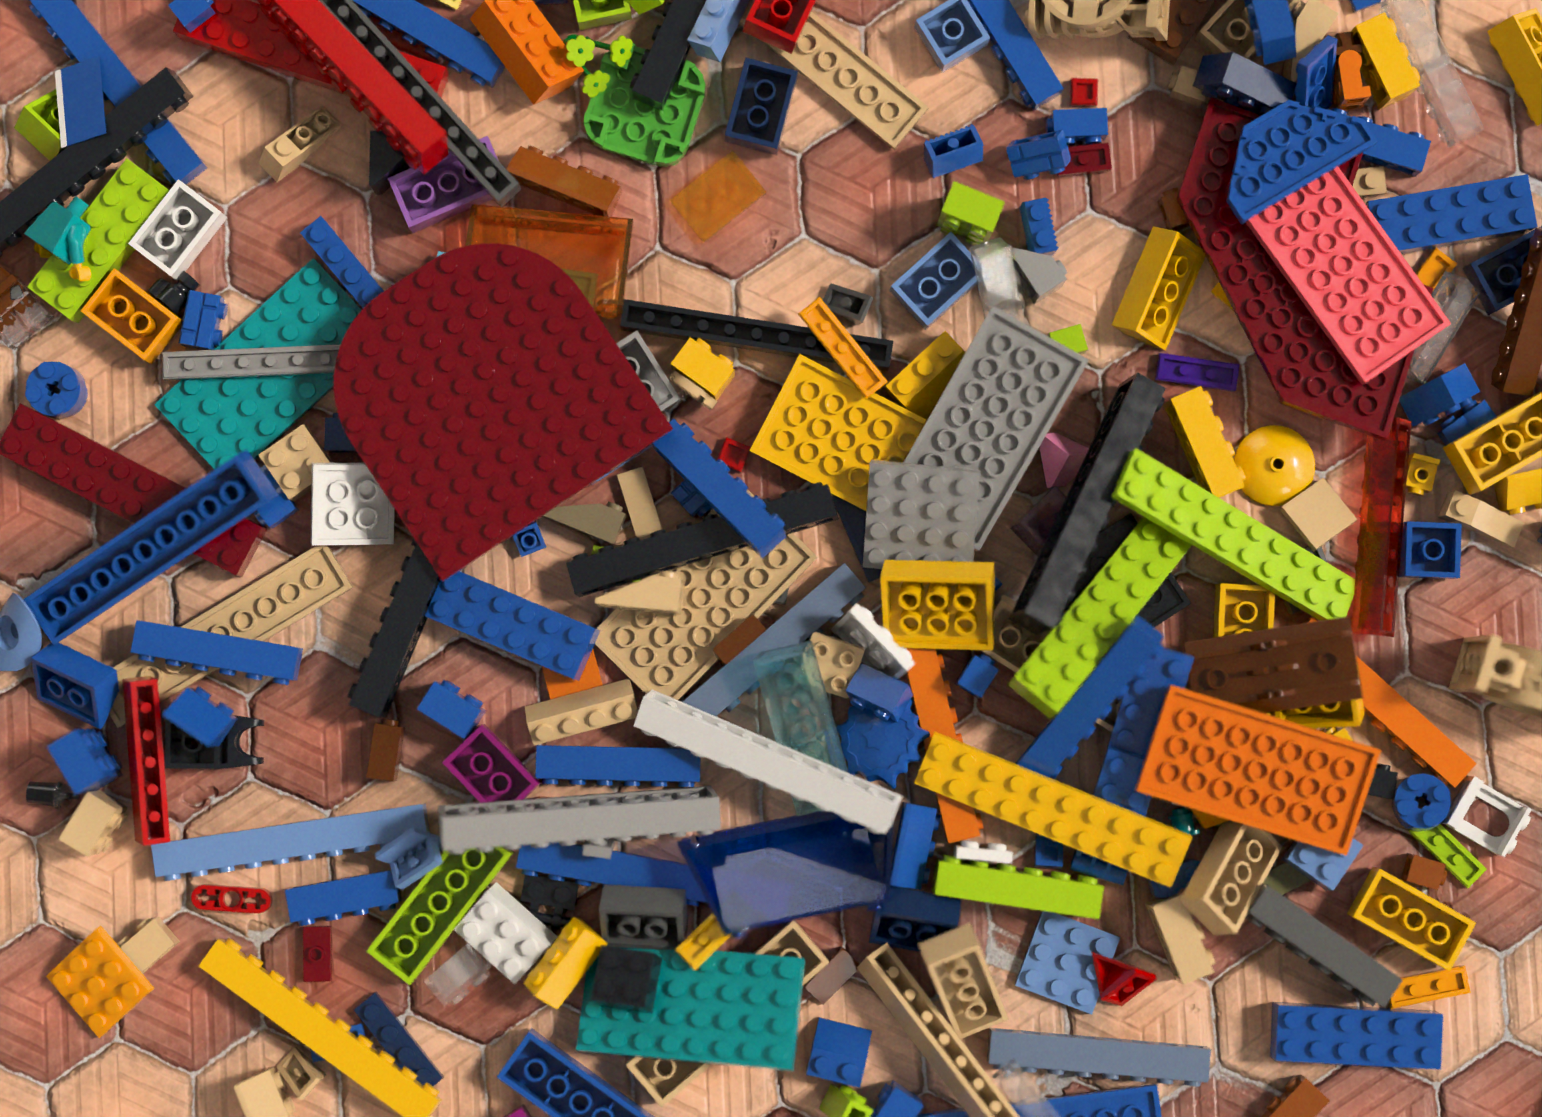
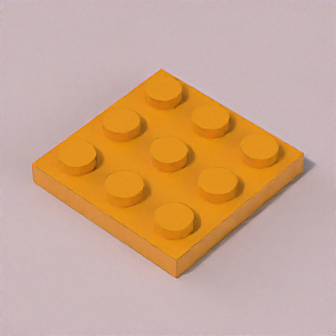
(100, 982)

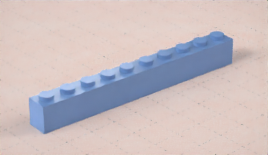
(285, 841)

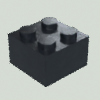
(626, 979)

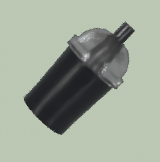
(50, 794)

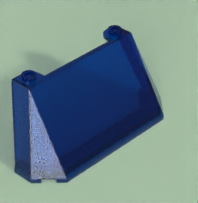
(790, 870)

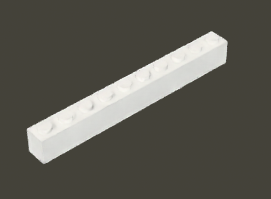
(768, 762)

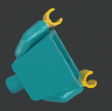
(62, 234)

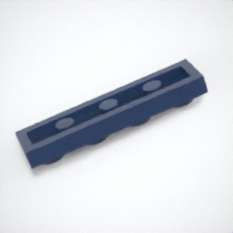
(397, 1039)

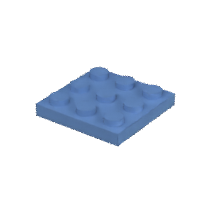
(1062, 962)

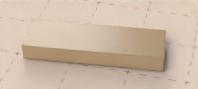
(639, 502)

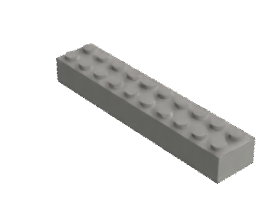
(578, 818)

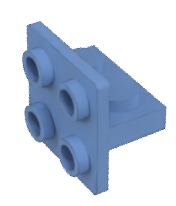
(411, 856)

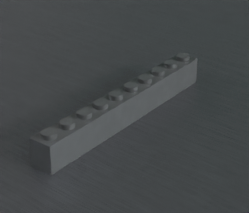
(460, 138)

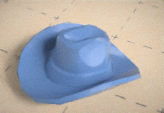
(18, 634)

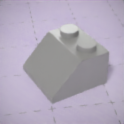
(1039, 273)

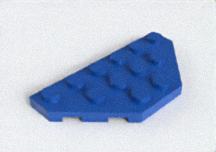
(1289, 152)

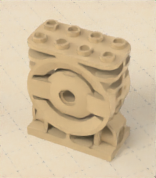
(1144, 19)
(1500, 673)

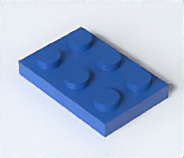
(1316, 75)

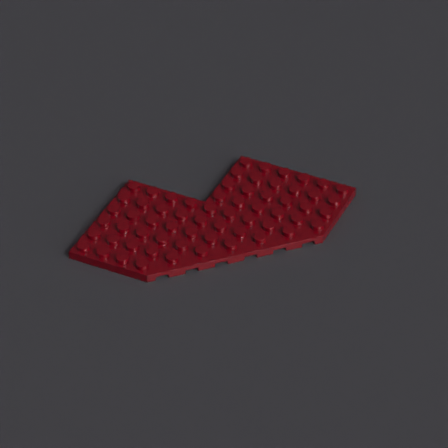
(1280, 328)

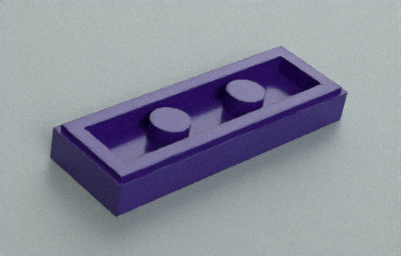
(1197, 372)

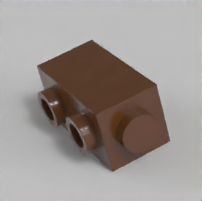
(385, 750)

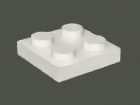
(994, 852)

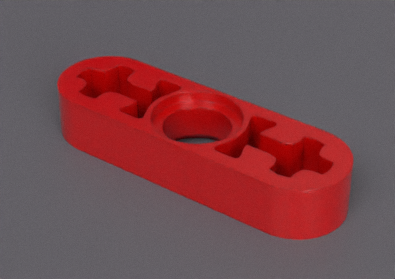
(212, 890)

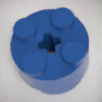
(43, 398)
(1435, 795)

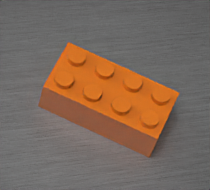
(527, 47)

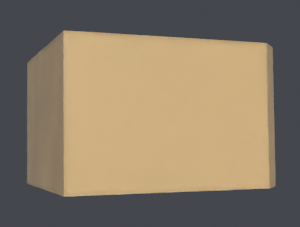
(300, 1073)

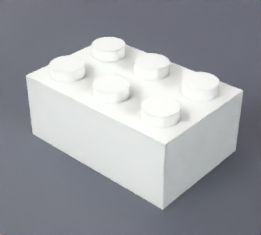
(177, 230)
(505, 933)

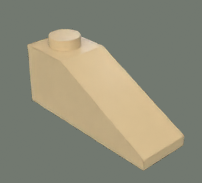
(1480, 518)

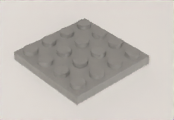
(920, 513)

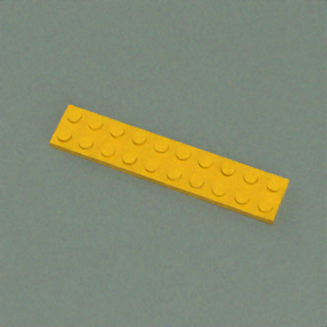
(1053, 809)

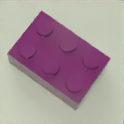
(490, 768)

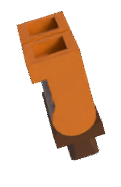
(1348, 88)

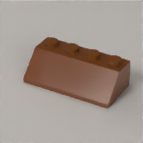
(565, 182)

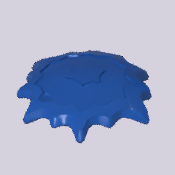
(878, 746)

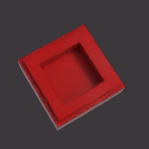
(1083, 92)
(734, 454)

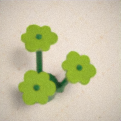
(581, 49)

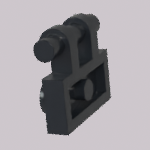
(551, 893)

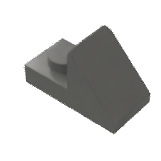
(847, 303)

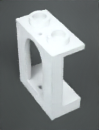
(1516, 814)

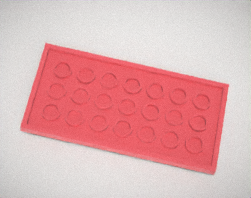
(1349, 274)

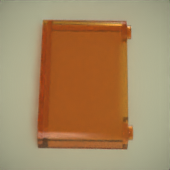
(585, 246)

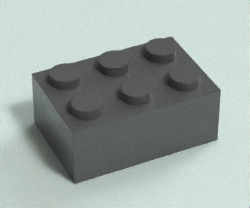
(643, 917)

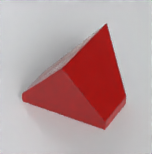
(1119, 980)

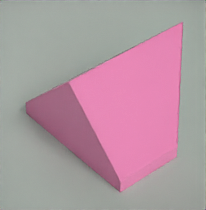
(1061, 459)

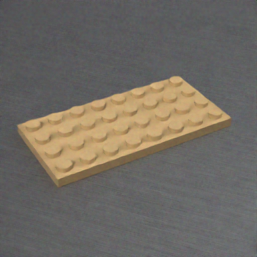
(718, 595)

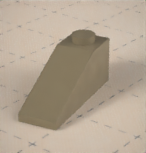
(592, 519)

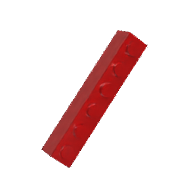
(146, 760)

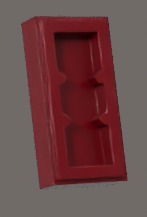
(317, 953)

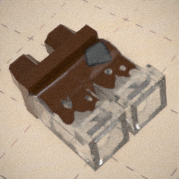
(18, 298)

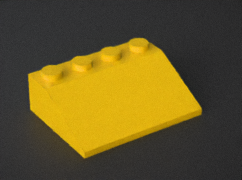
(939, 604)

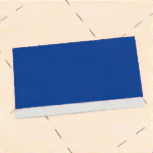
(80, 102)

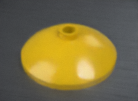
(1256, 458)

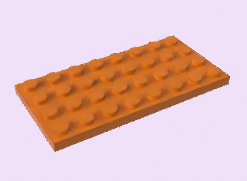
(1258, 769)

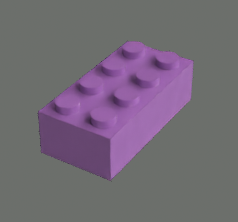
(438, 193)

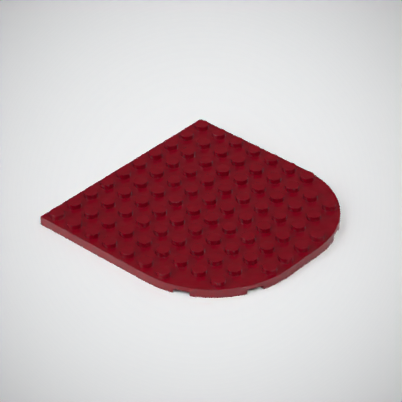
(486, 398)

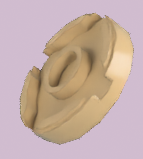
(692, 390)

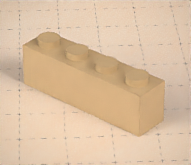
(581, 711)

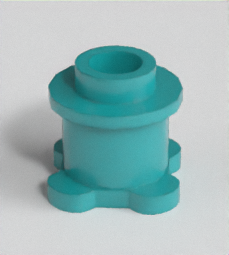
(1183, 820)

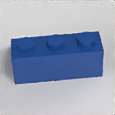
(75, 683)
(914, 845)

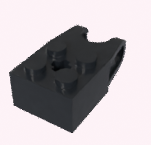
(184, 755)

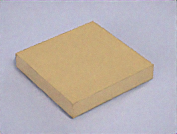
(1318, 514)

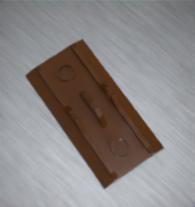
(1279, 666)

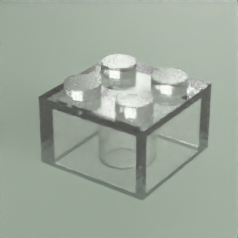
(454, 977)

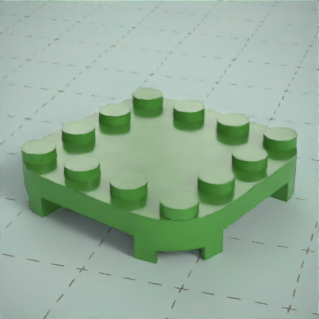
(637, 129)

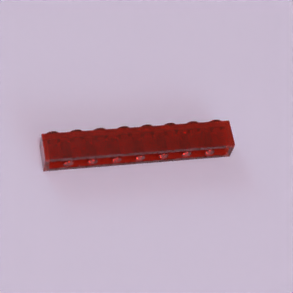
(1381, 532)

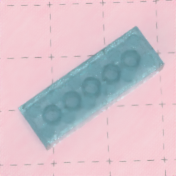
(799, 707)

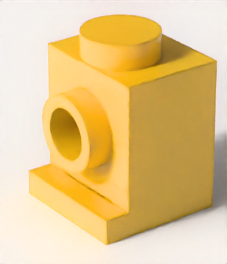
(1429, 466)

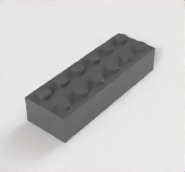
(1323, 946)

